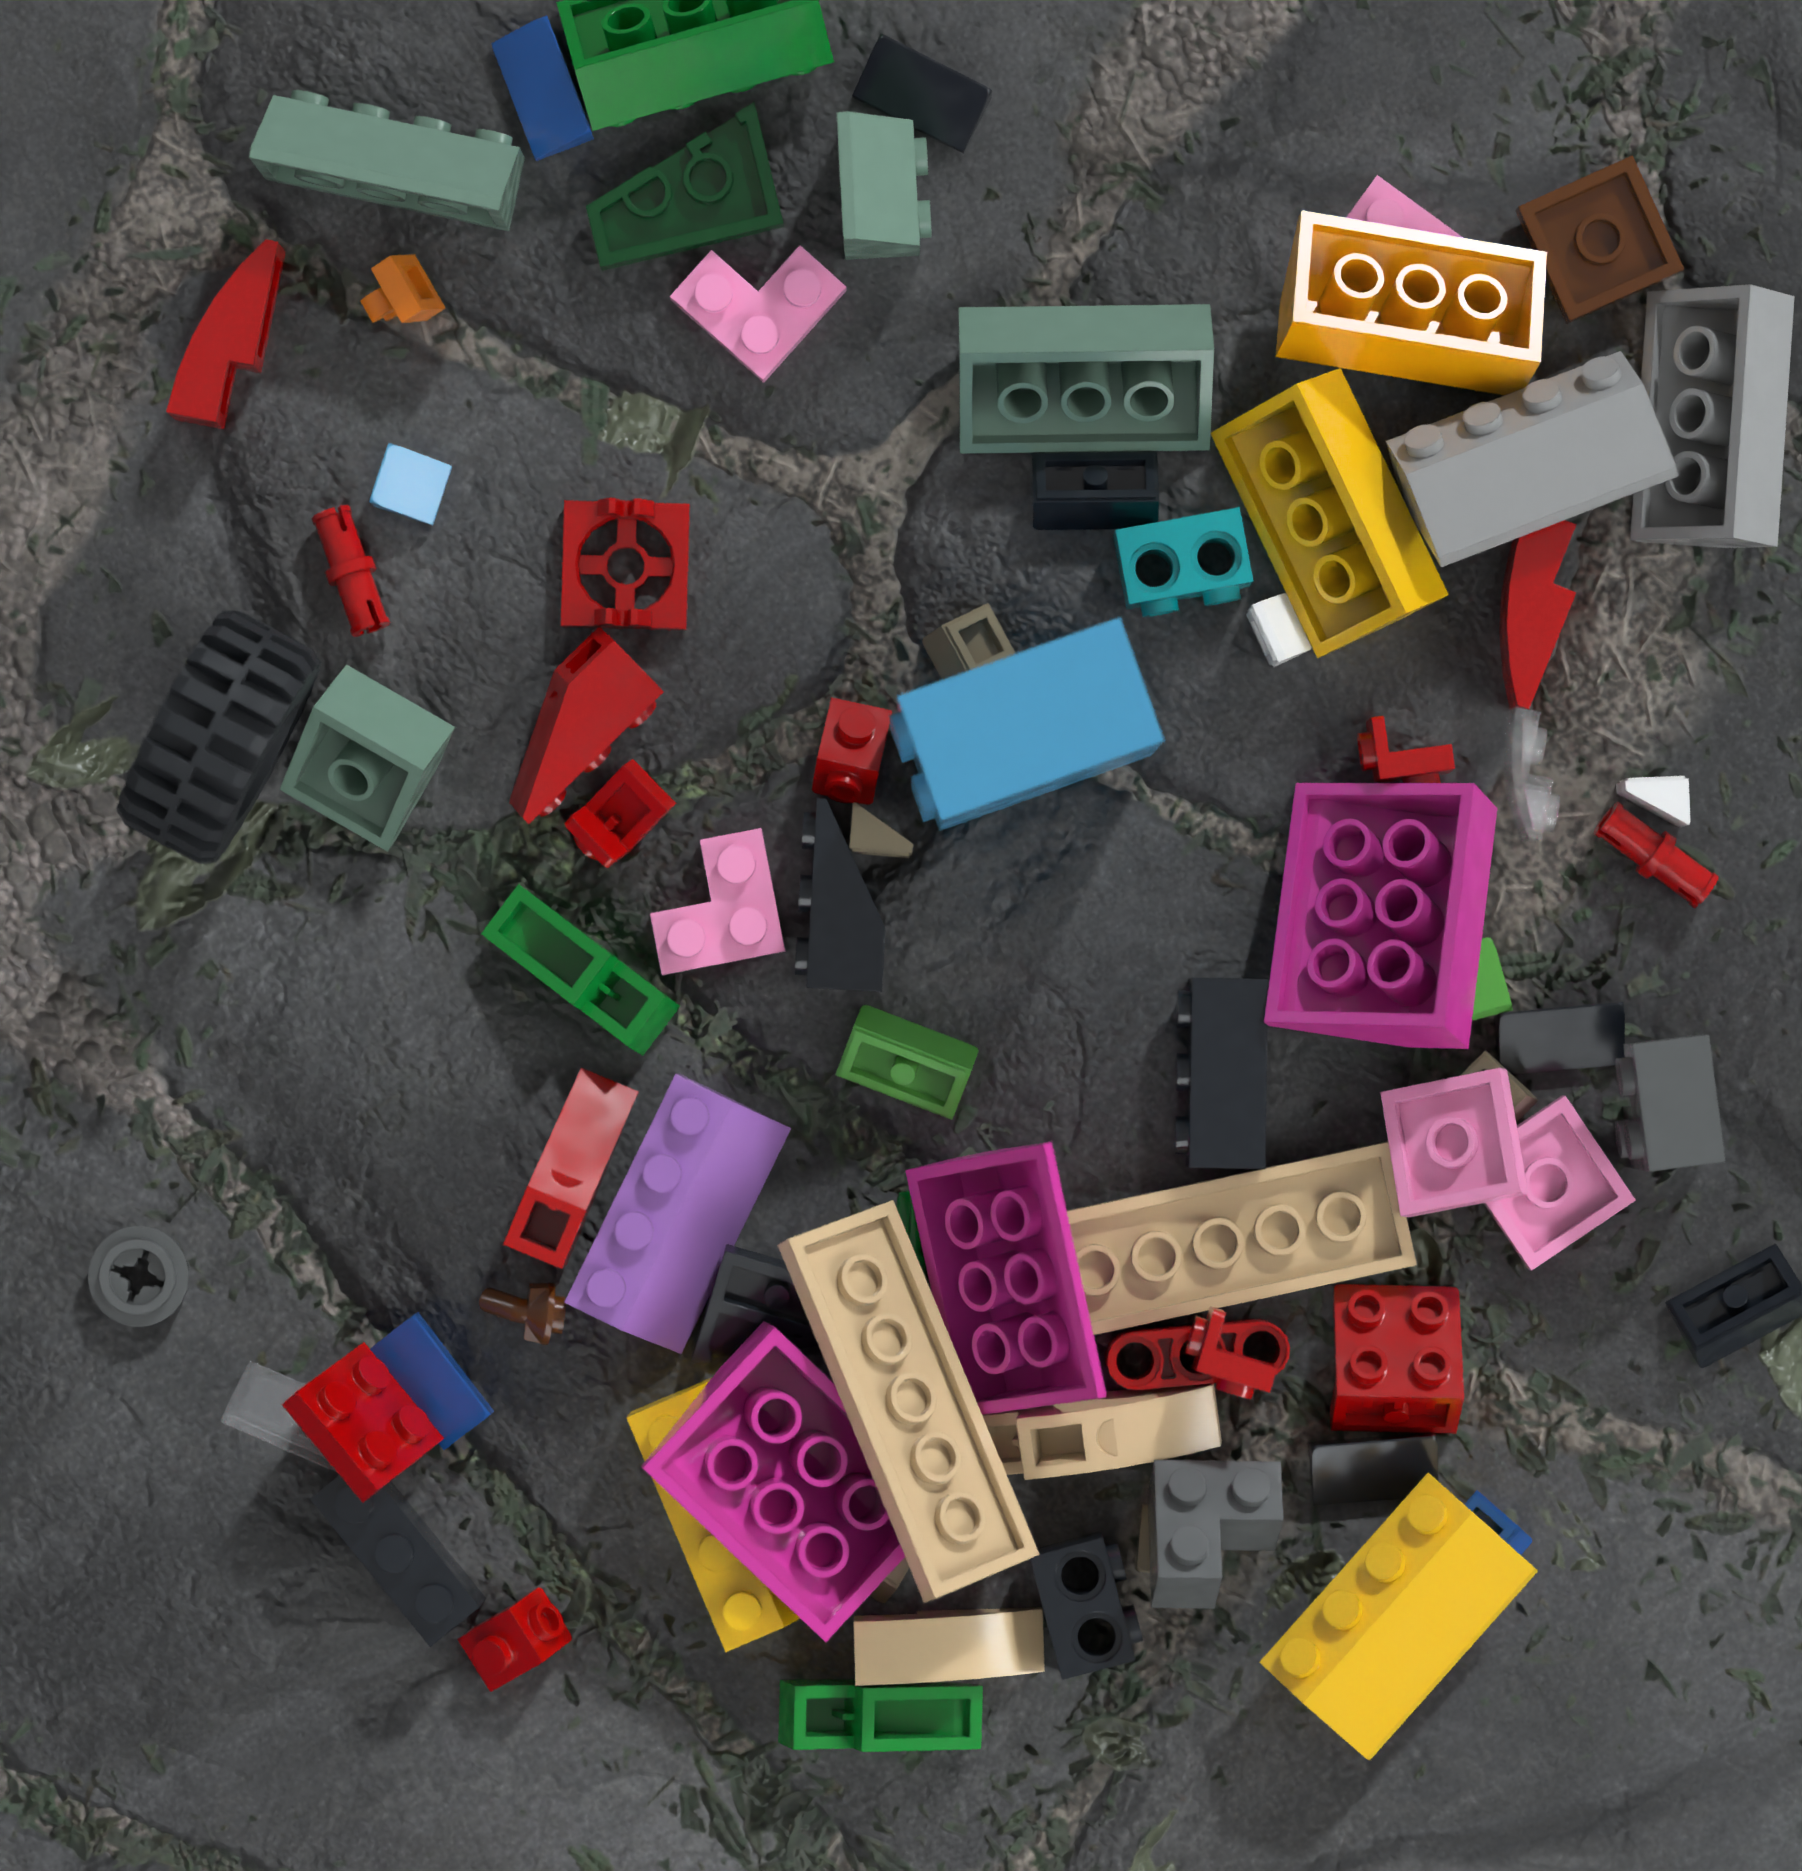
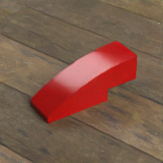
(228, 339)
(1532, 609)

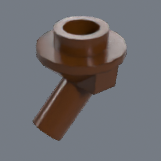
(539, 1313)

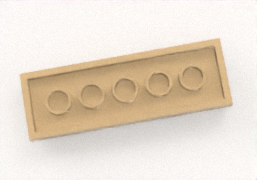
(1240, 1238)
(908, 1400)

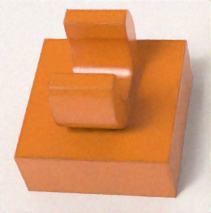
(403, 291)

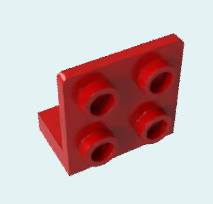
(1397, 1359)

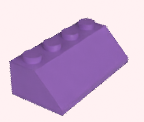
(677, 1213)

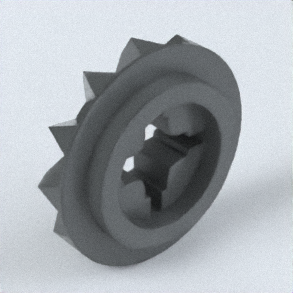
(112, 1289)

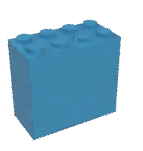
(1025, 725)

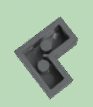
(1672, 1104)
(1200, 1511)

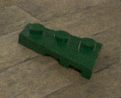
(693, 199)

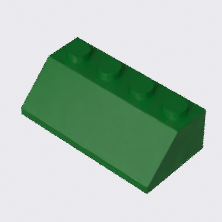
(671, 53)

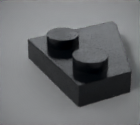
(744, 1295)

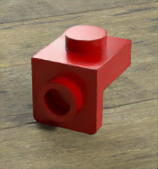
(851, 751)
(1410, 766)
(619, 815)
(1235, 1372)
(516, 1639)

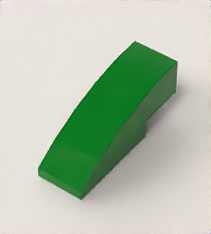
(580, 970)
(879, 1716)

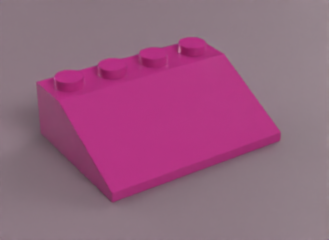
(1382, 912)
(1007, 1277)
(782, 1481)

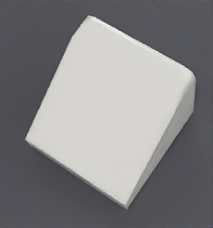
(1278, 629)
(1659, 795)

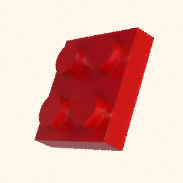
(363, 1421)

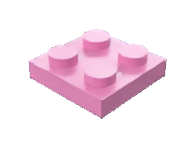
(1454, 1142)
(1567, 1185)

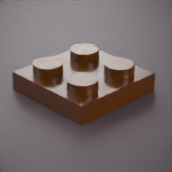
(1600, 239)

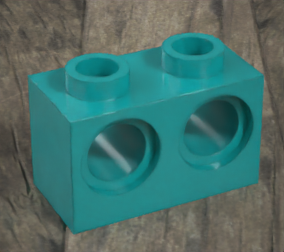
(1179, 545)

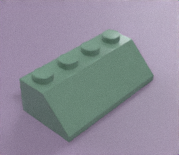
(389, 160)
(1085, 378)

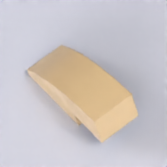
(948, 1645)

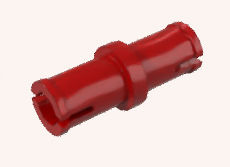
(350, 570)
(1656, 855)

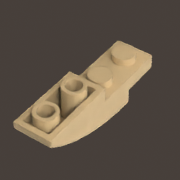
(1106, 1431)

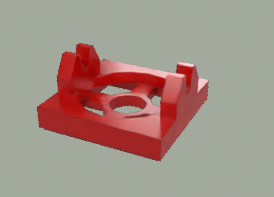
(584, 517)

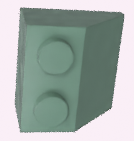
(880, 186)
(366, 757)

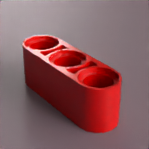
(1165, 1352)

